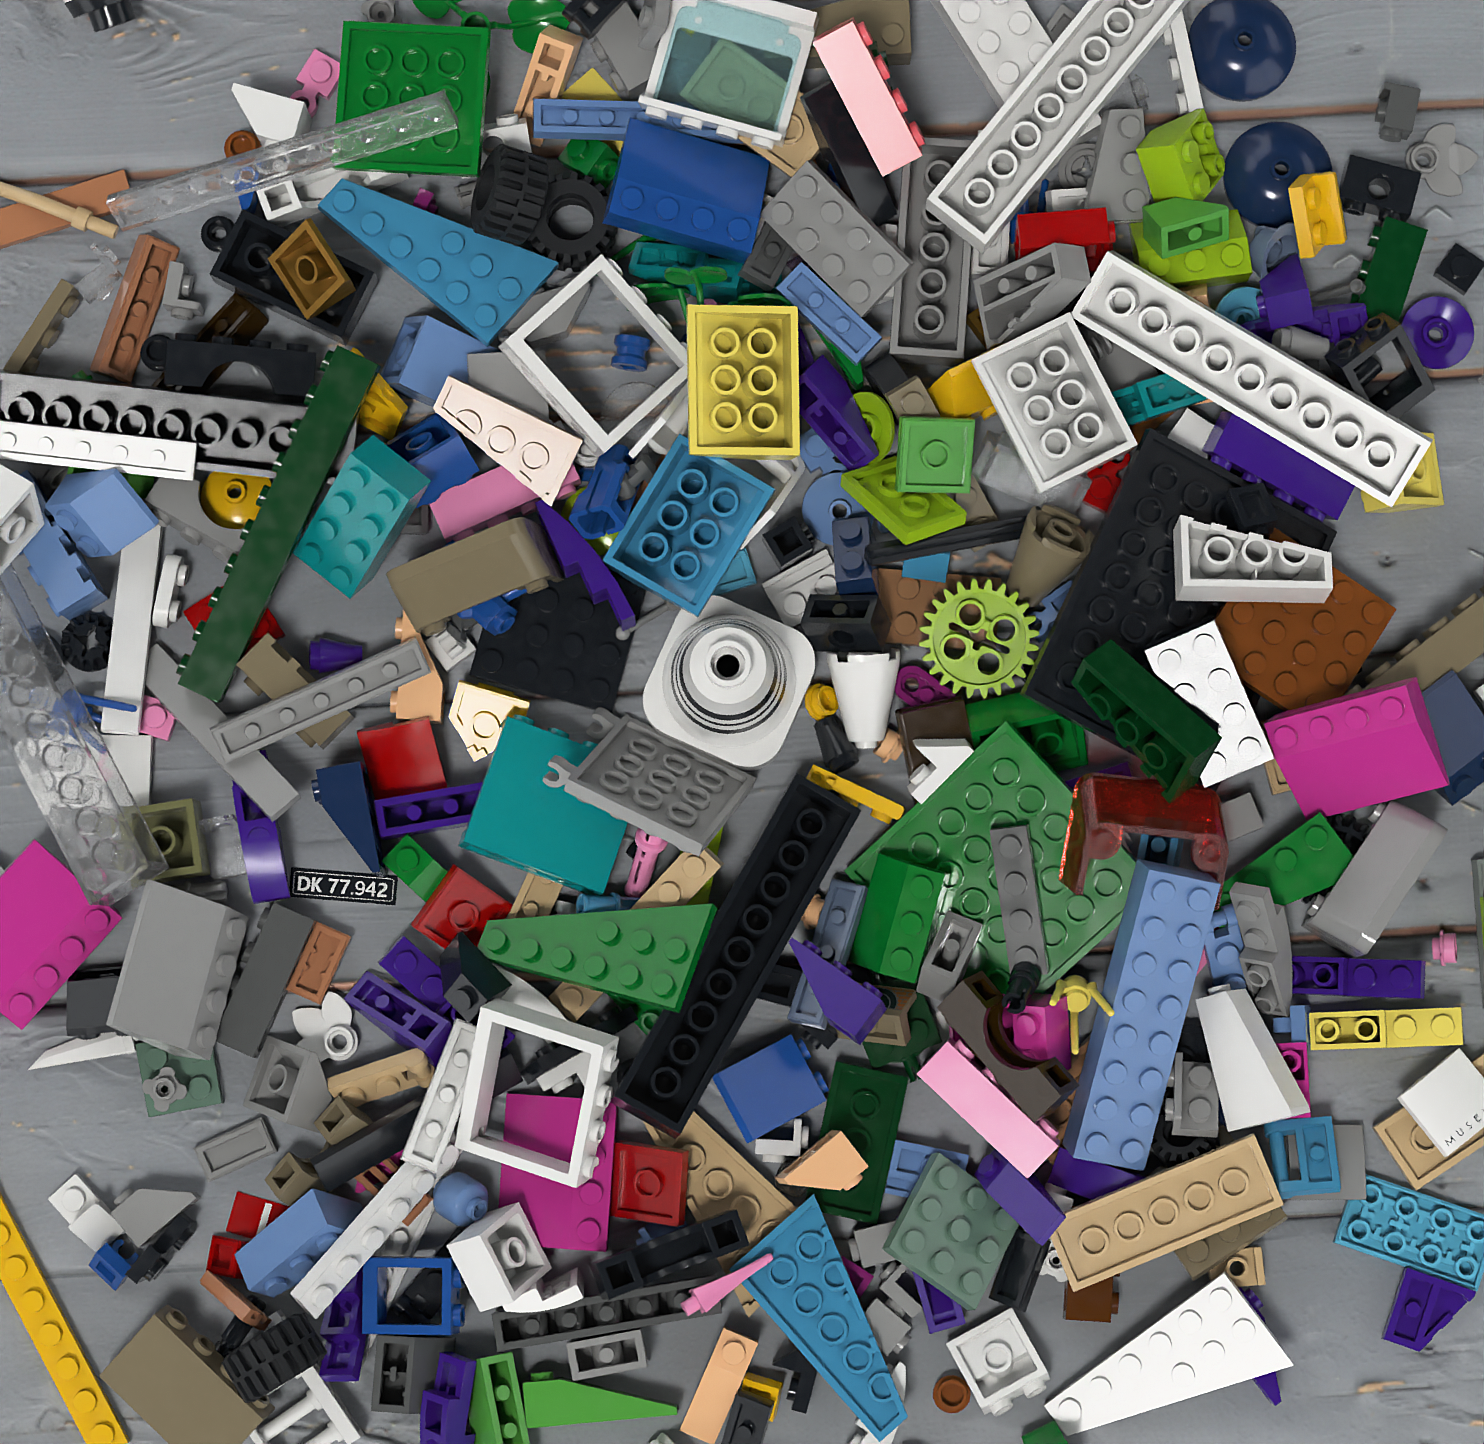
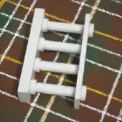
(319, 1396)

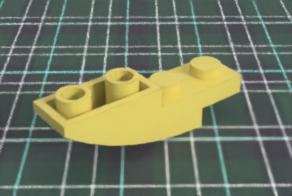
(1386, 1028)

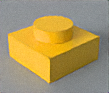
(764, 1387)

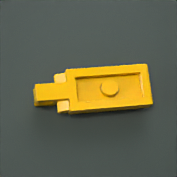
(882, 807)

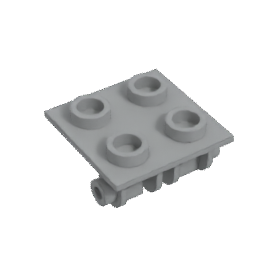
(1117, 364)

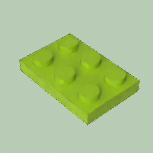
(905, 514)

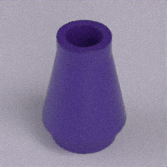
(332, 655)

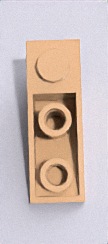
(421, 696)

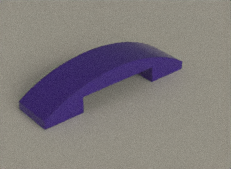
(1330, 322)

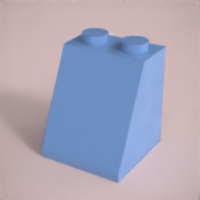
(425, 357)

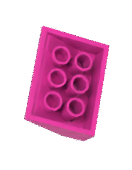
(1358, 749)
(43, 931)
(557, 1212)

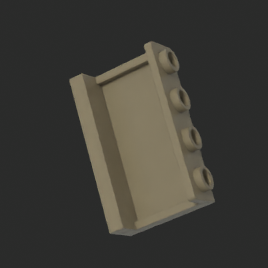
(181, 1386)

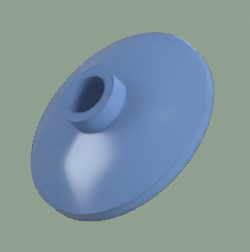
(819, 503)

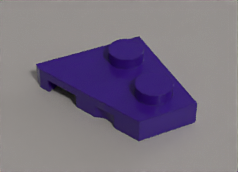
(1423, 1308)

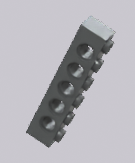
(596, 1316)

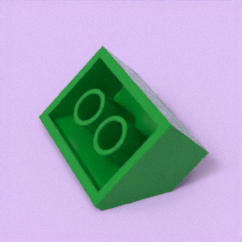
(1051, 735)
(899, 918)

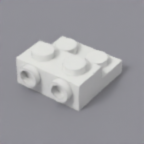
(999, 1363)

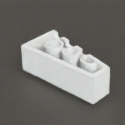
(1246, 567)

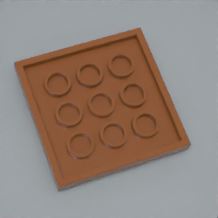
(1304, 649)

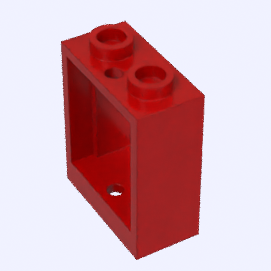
(1071, 227)

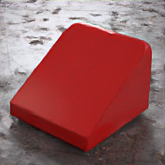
(222, 1257)

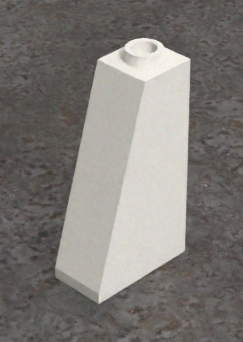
(1246, 1062)

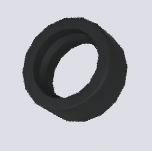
(884, 376)

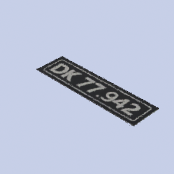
(343, 886)

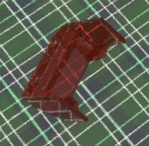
(1116, 804)

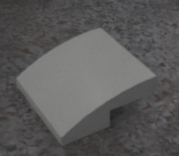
(502, 379)
(1351, 1164)

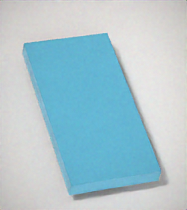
(1415, 1232)

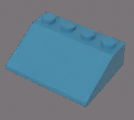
(688, 527)

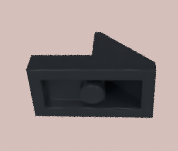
(799, 1389)

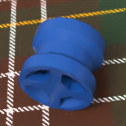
(630, 353)

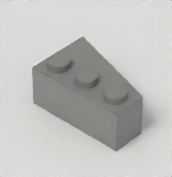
(1030, 291)

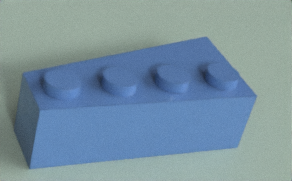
(60, 566)

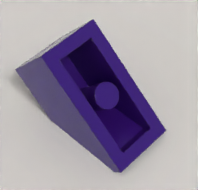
(1285, 295)

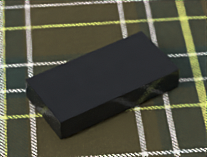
(1019, 1271)

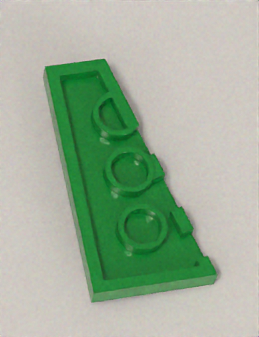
(1297, 865)

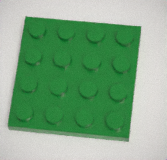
(409, 61)

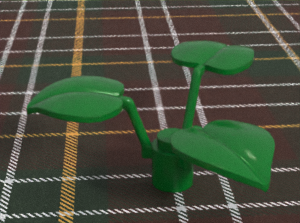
(527, 19)
(697, 275)

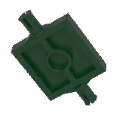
(922, 1029)

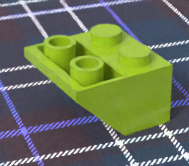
(1181, 158)

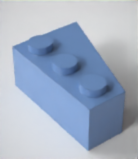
(295, 1242)

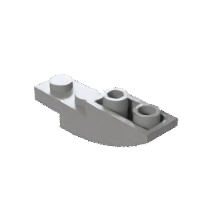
(1267, 949)

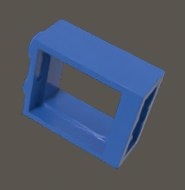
(375, 1296)

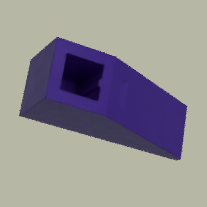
(844, 1002)

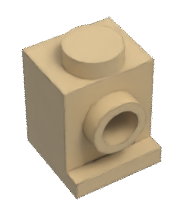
(1252, 1264)

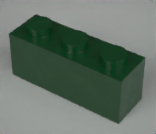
(1390, 267)

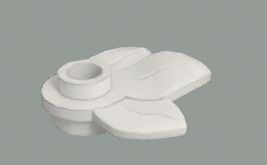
(322, 1025)

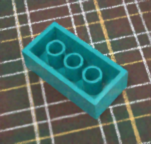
(361, 516)

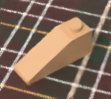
(547, 72)
(719, 1385)

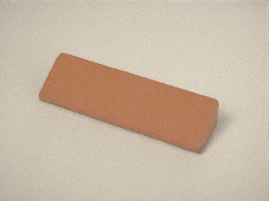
(134, 309)

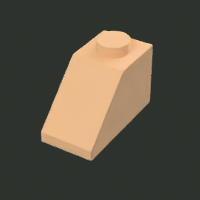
(826, 1165)

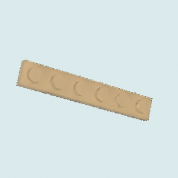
(672, 888)

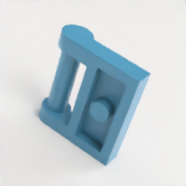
(1314, 1152)

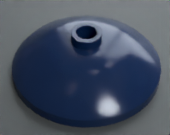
(1239, 70)
(1251, 176)

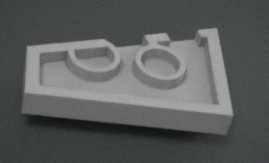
(1117, 172)

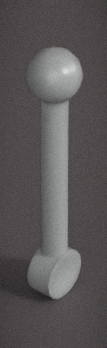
(667, 606)

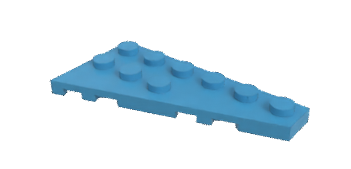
(461, 272)
(820, 1313)

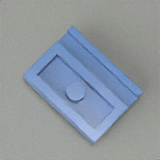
(908, 1163)

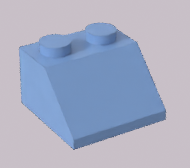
(100, 512)

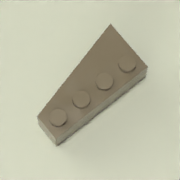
(885, 19)

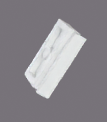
(792, 588)

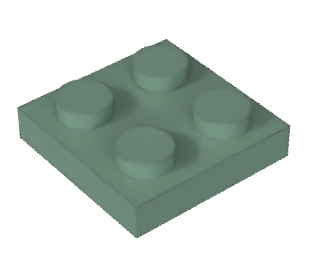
(197, 1075)

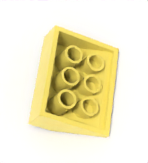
(743, 381)

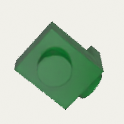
(590, 159)

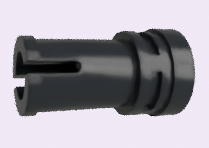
(1022, 983)

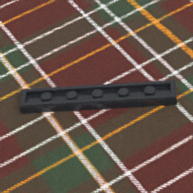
(389, 1135)

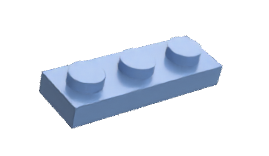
(829, 314)

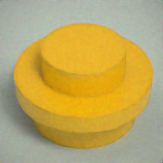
(820, 701)

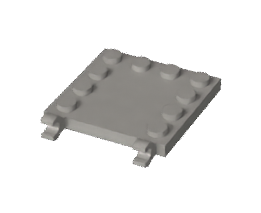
(653, 782)

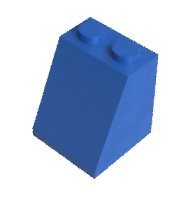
(770, 1087)

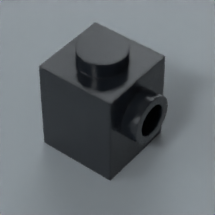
(789, 543)

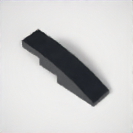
(847, 152)

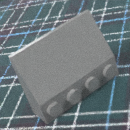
(177, 971)

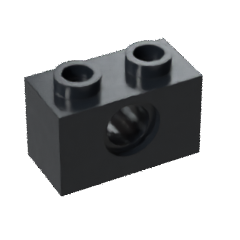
(1398, 183)
(846, 623)

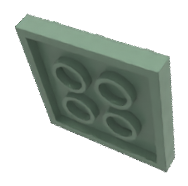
(951, 1232)

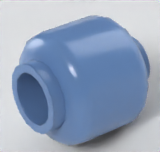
(460, 1199)

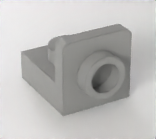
(178, 286)

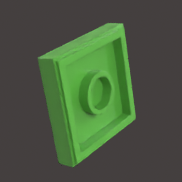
(934, 454)

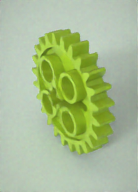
(964, 668)

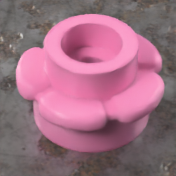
(1445, 948)

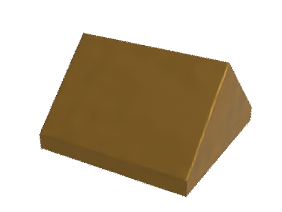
(311, 270)

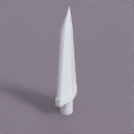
(80, 1050)

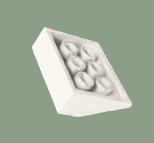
(1054, 403)

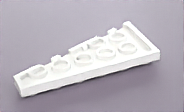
(1187, 1352)

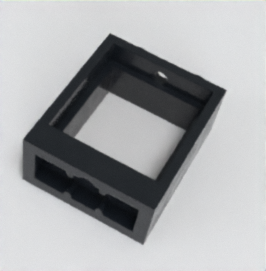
(1377, 332)

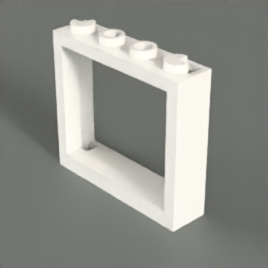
(556, 393)
(481, 1082)

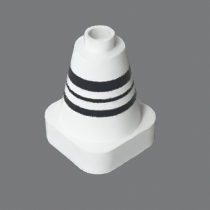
(737, 716)

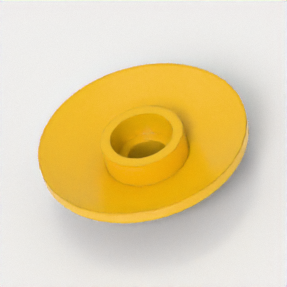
(228, 511)

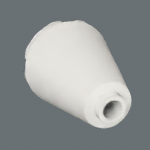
(864, 692)

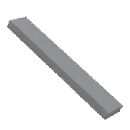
(320, 700)
(197, 715)

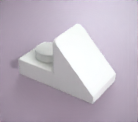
(945, 758)
(560, 1076)
(86, 1213)

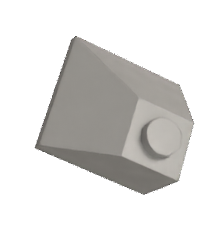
(288, 1085)

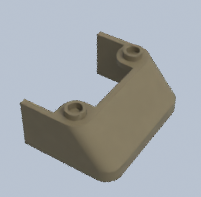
(474, 572)

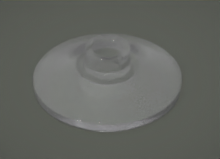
(622, 403)

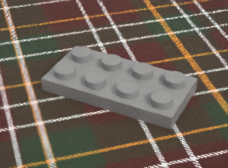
(836, 238)

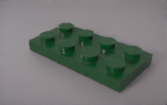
(868, 1112)

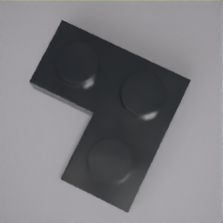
(153, 1260)

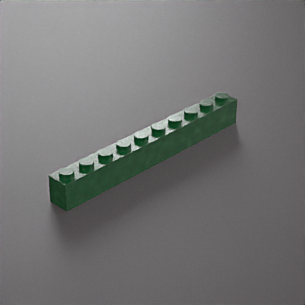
(279, 523)

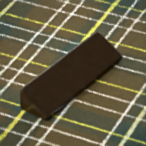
(234, 320)

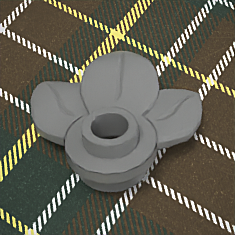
(1445, 159)

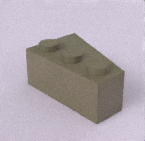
(278, 673)

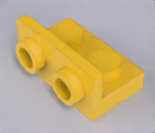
(1317, 212)

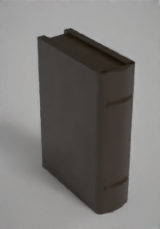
(930, 721)

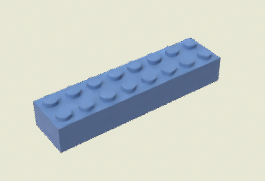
(1150, 994)

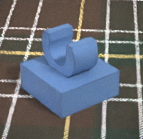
(1296, 1024)

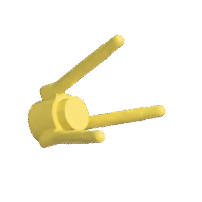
(1078, 998)

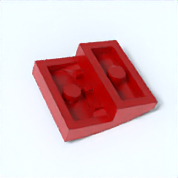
(402, 758)

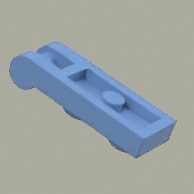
(1224, 948)

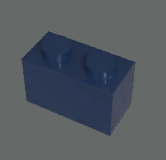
(852, 572)

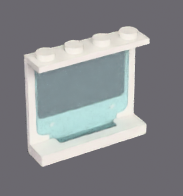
(731, 67)

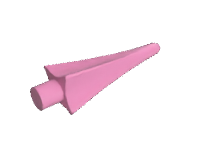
(711, 1293)

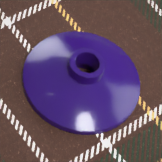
(1452, 323)

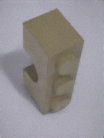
(296, 1175)

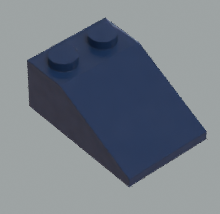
(1459, 735)
(349, 801)

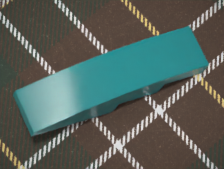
(652, 259)
(1154, 398)

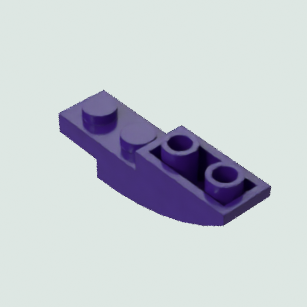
(261, 849)
(1358, 977)
(424, 980)
(447, 1405)

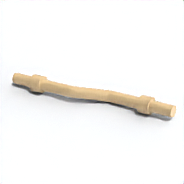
(79, 218)

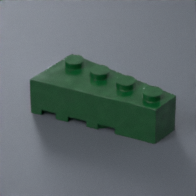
(1147, 718)

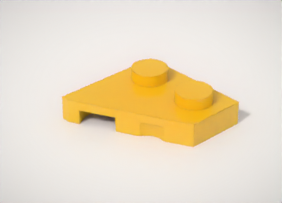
(383, 408)

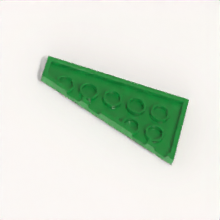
(623, 953)

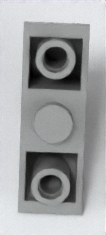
(559, 323)

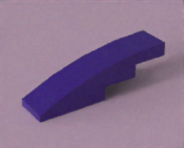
(579, 557)
(343, 1334)

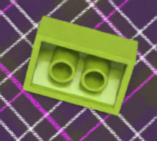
(1214, 264)

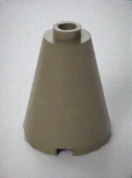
(1046, 553)

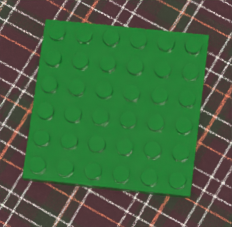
(997, 788)

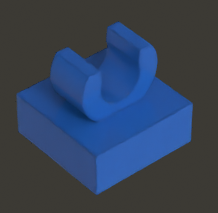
(111, 1265)

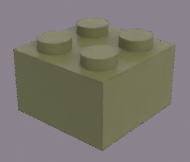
(179, 838)

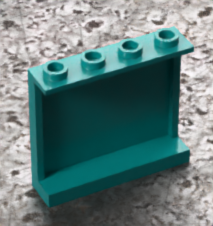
(540, 825)

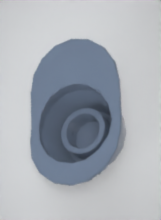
(1272, 247)

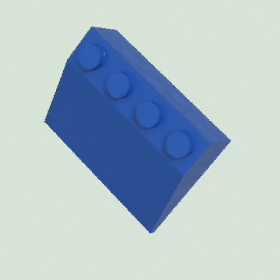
(687, 191)

